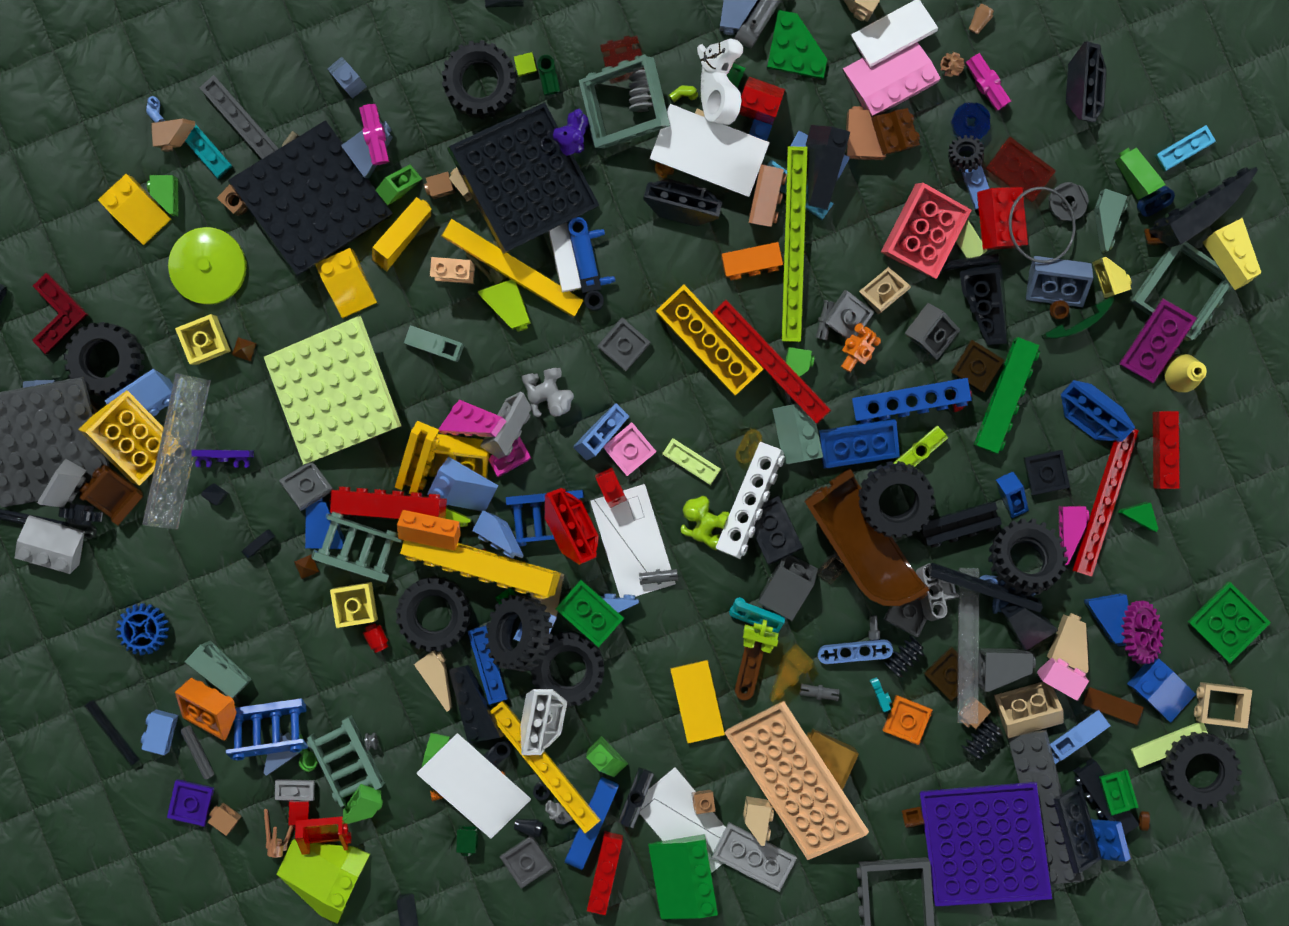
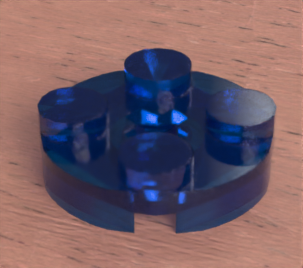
(970, 111)

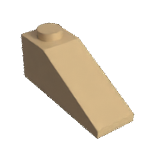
(434, 672)

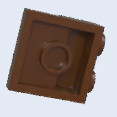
(896, 131)

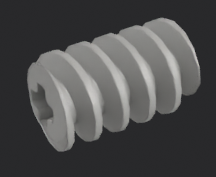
(640, 92)

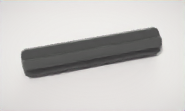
(197, 752)

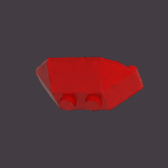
(571, 526)

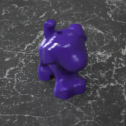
(571, 137)

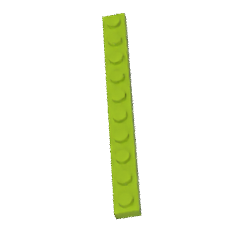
(794, 243)

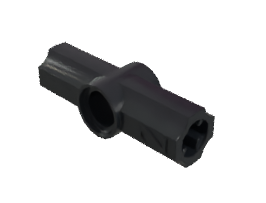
(631, 809)

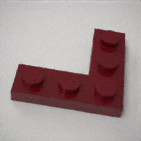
(68, 318)

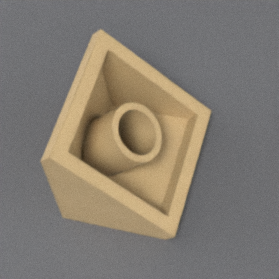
(884, 290)

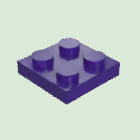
(190, 802)

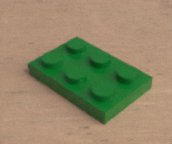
(589, 613)

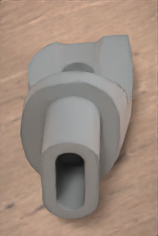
(557, 812)

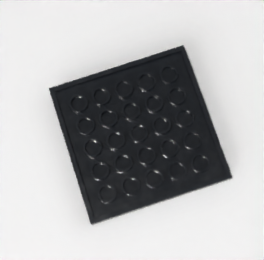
(522, 178)
(310, 198)

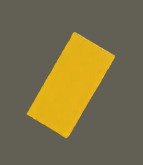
(697, 701)

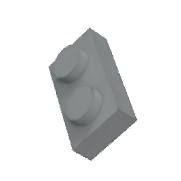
(295, 790)

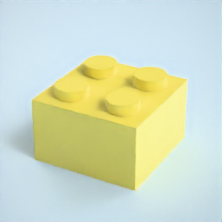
(203, 339)
(353, 604)

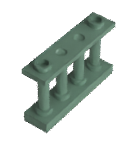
(360, 566)
(356, 745)

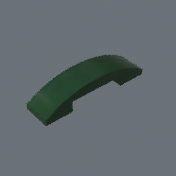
(1099, 310)

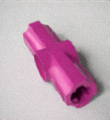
(987, 82)
(374, 134)

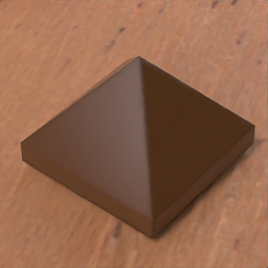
(1152, 240)
(244, 349)
(306, 566)
(913, 817)

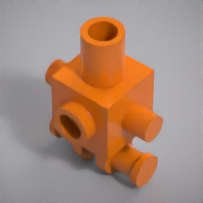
(859, 347)

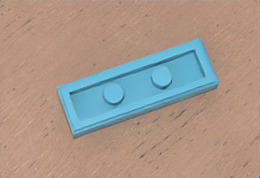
(1185, 148)

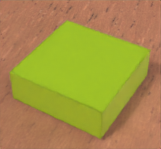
(525, 64)

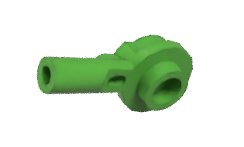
(308, 760)

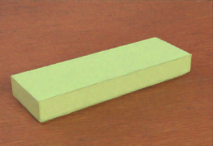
(691, 461)

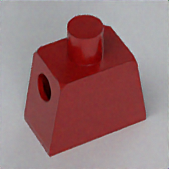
(610, 487)

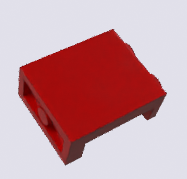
(321, 831)

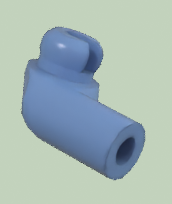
(153, 109)

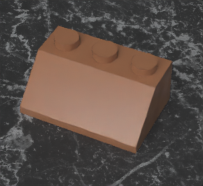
(767, 195)

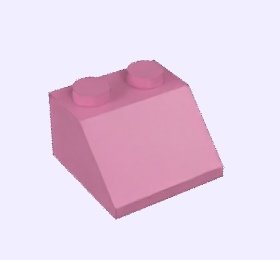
(1063, 678)

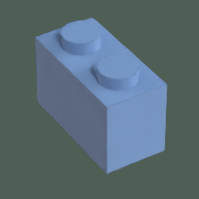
(159, 732)

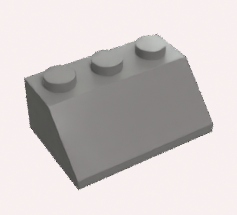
(516, 413)
(50, 545)

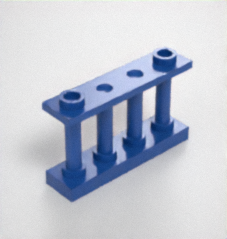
(535, 501)
(256, 714)

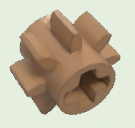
(952, 64)

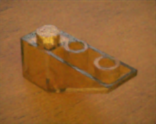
(792, 665)

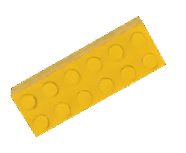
(709, 340)

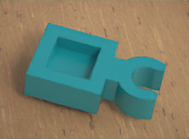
(883, 698)

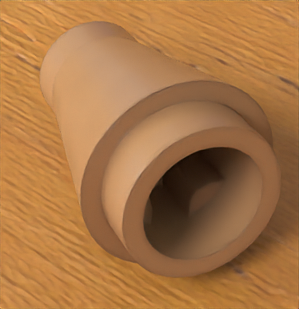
(981, 17)

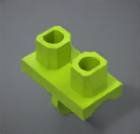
(762, 634)

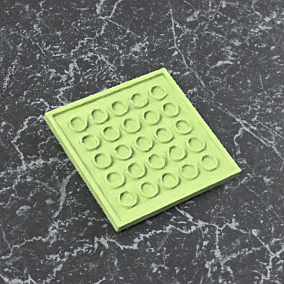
(332, 390)

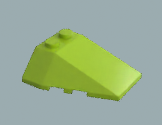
(323, 876)

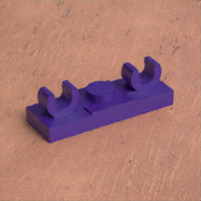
(222, 456)

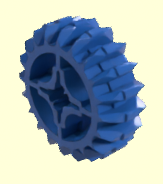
(132, 641)

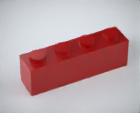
(1166, 450)
(605, 873)

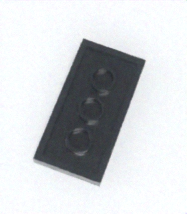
(1077, 829)

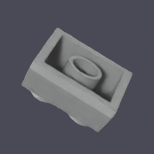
(62, 485)

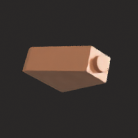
(862, 138)

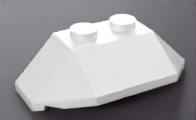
(541, 720)

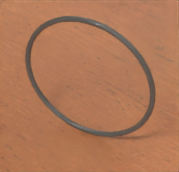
(1073, 221)

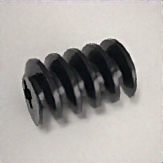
(905, 656)
(982, 739)

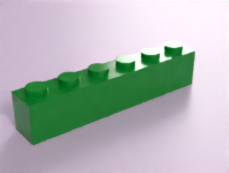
(1006, 395)

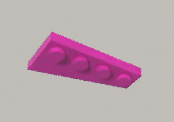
(471, 420)

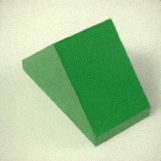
(1142, 515)

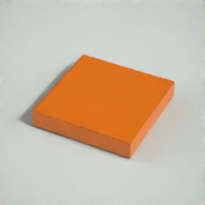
(907, 720)

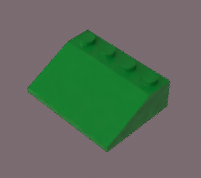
(683, 878)

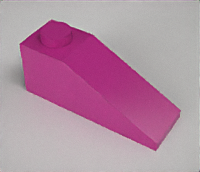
(1071, 527)

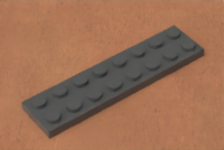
(1036, 764)

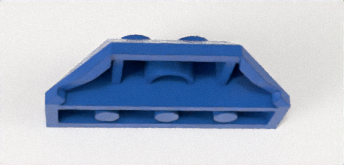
(1095, 412)

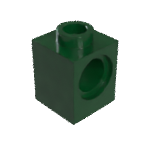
(467, 840)

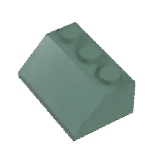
(797, 434)

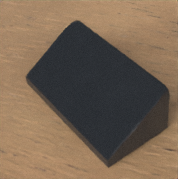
(407, 910)

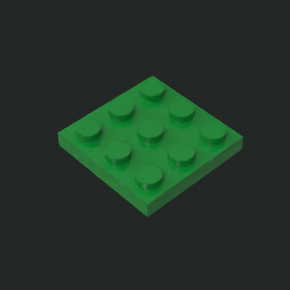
(1229, 622)

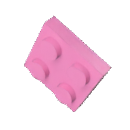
(629, 449)

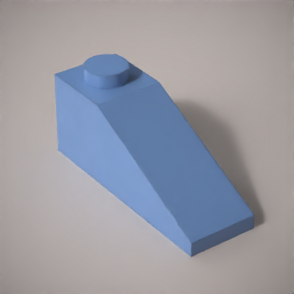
(601, 432)

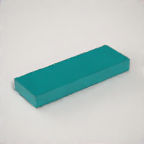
(208, 152)

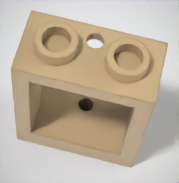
(1241, 710)

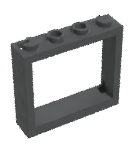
(896, 864)

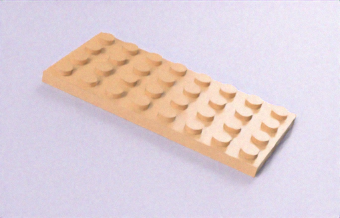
(796, 781)

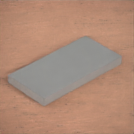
(745, 854)

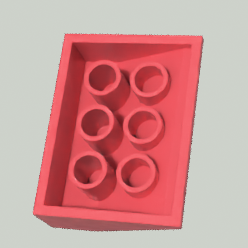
(926, 230)

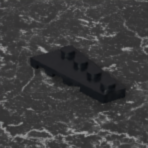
(475, 715)

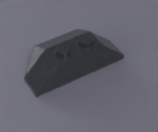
(1086, 82)
(682, 202)

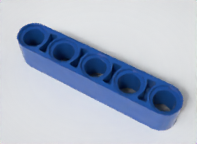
(583, 841)

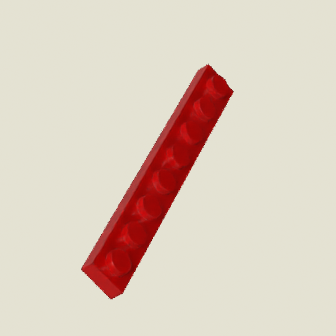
(771, 361)
(1104, 504)

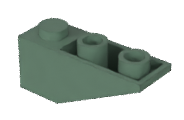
(1107, 215)
(434, 343)

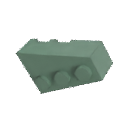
(218, 669)

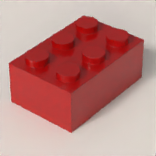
(994, 218)

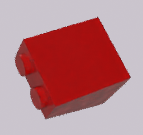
(760, 100)

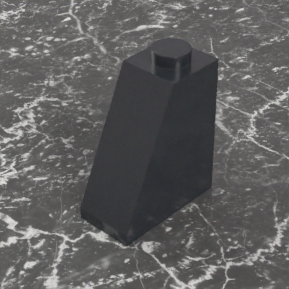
(1027, 625)

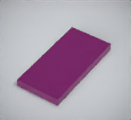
(1158, 340)

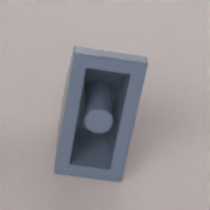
(275, 760)

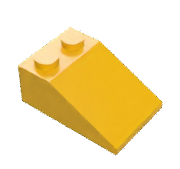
(134, 209)
(346, 282)

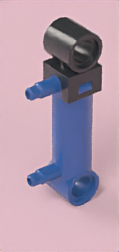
(586, 262)

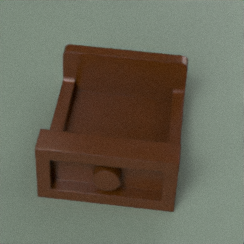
(111, 493)

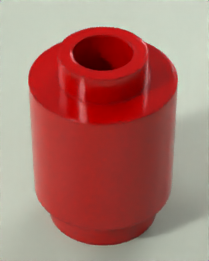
(375, 637)

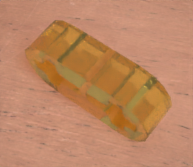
(752, 449)

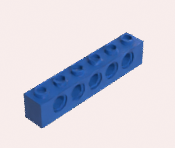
(959, 386)

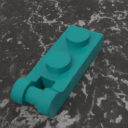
(754, 614)

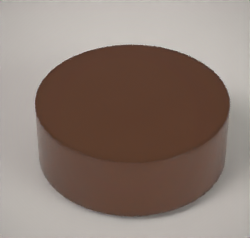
(1144, 820)

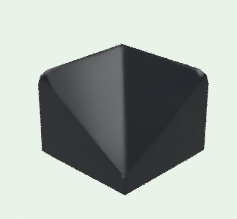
(215, 494)

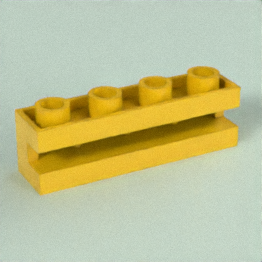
(417, 457)

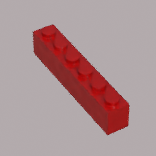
(385, 505)

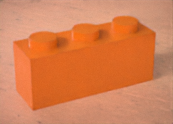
(752, 261)
(428, 530)

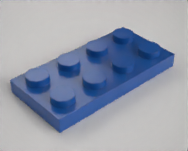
(859, 443)

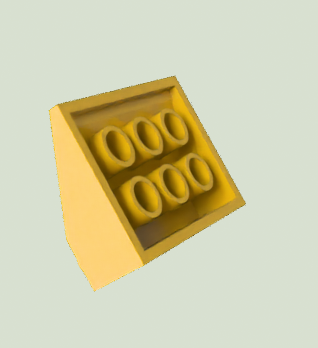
(126, 436)

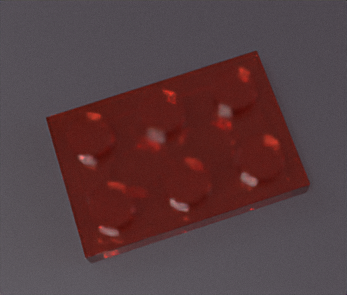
(1020, 168)

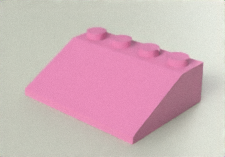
(891, 79)

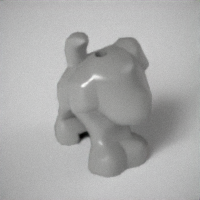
(558, 400)

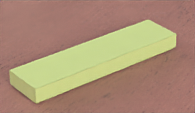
(1155, 749)

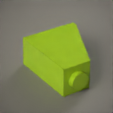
(507, 303)

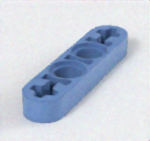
(855, 654)

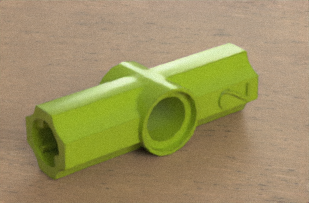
(929, 441)

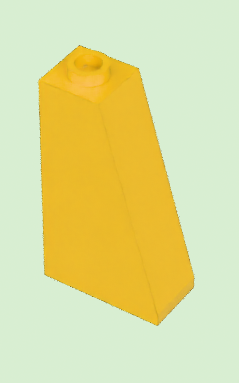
(400, 233)

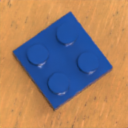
(1111, 840)

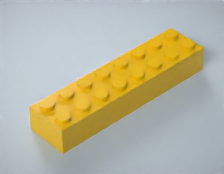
(487, 567)

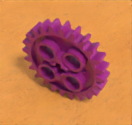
(1145, 641)

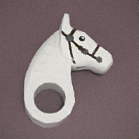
(718, 95)

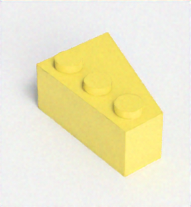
(1234, 253)

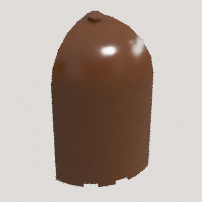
(869, 556)

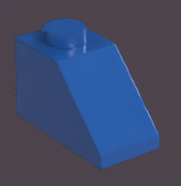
(1012, 494)

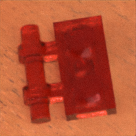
(614, 58)

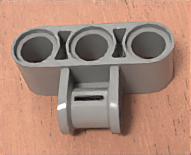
(941, 592)

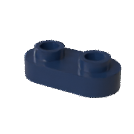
(1155, 201)

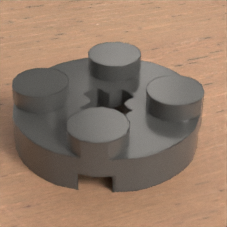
(1079, 203)

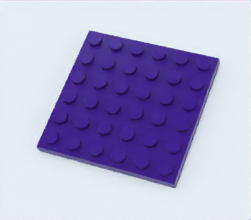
(986, 844)

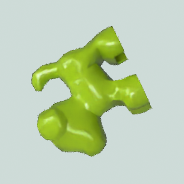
(697, 511)

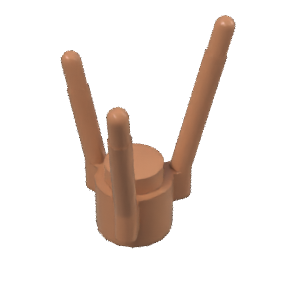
(275, 845)

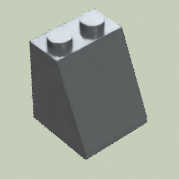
(788, 586)
(1003, 666)

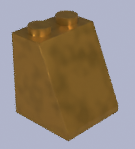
(835, 754)

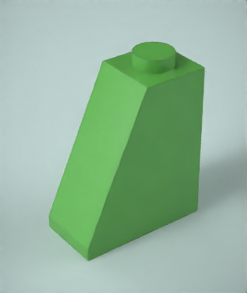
(1138, 173)
(605, 758)

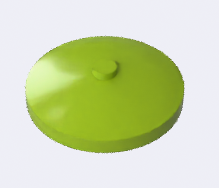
(207, 265)

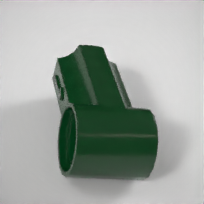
(548, 76)

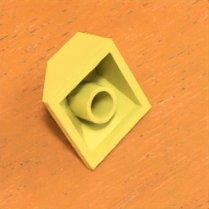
(1111, 277)

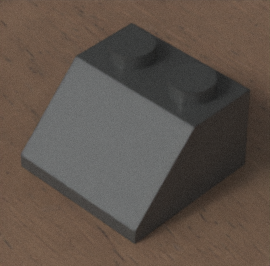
(932, 331)

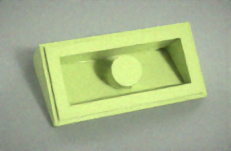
(969, 241)

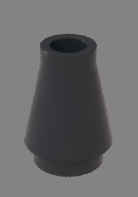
(530, 827)

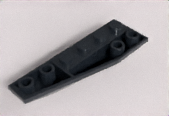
(1203, 211)

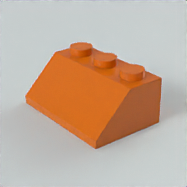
(206, 708)

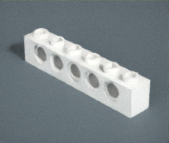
(763, 454)

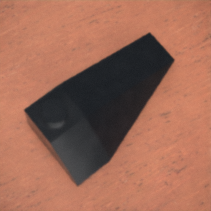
(824, 158)

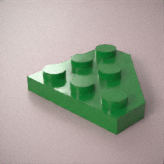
(795, 48)

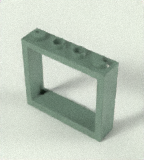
(593, 110)
(1161, 266)

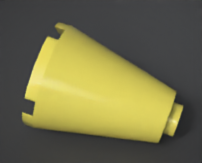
(1184, 373)

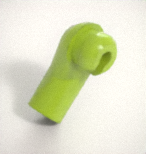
(688, 91)

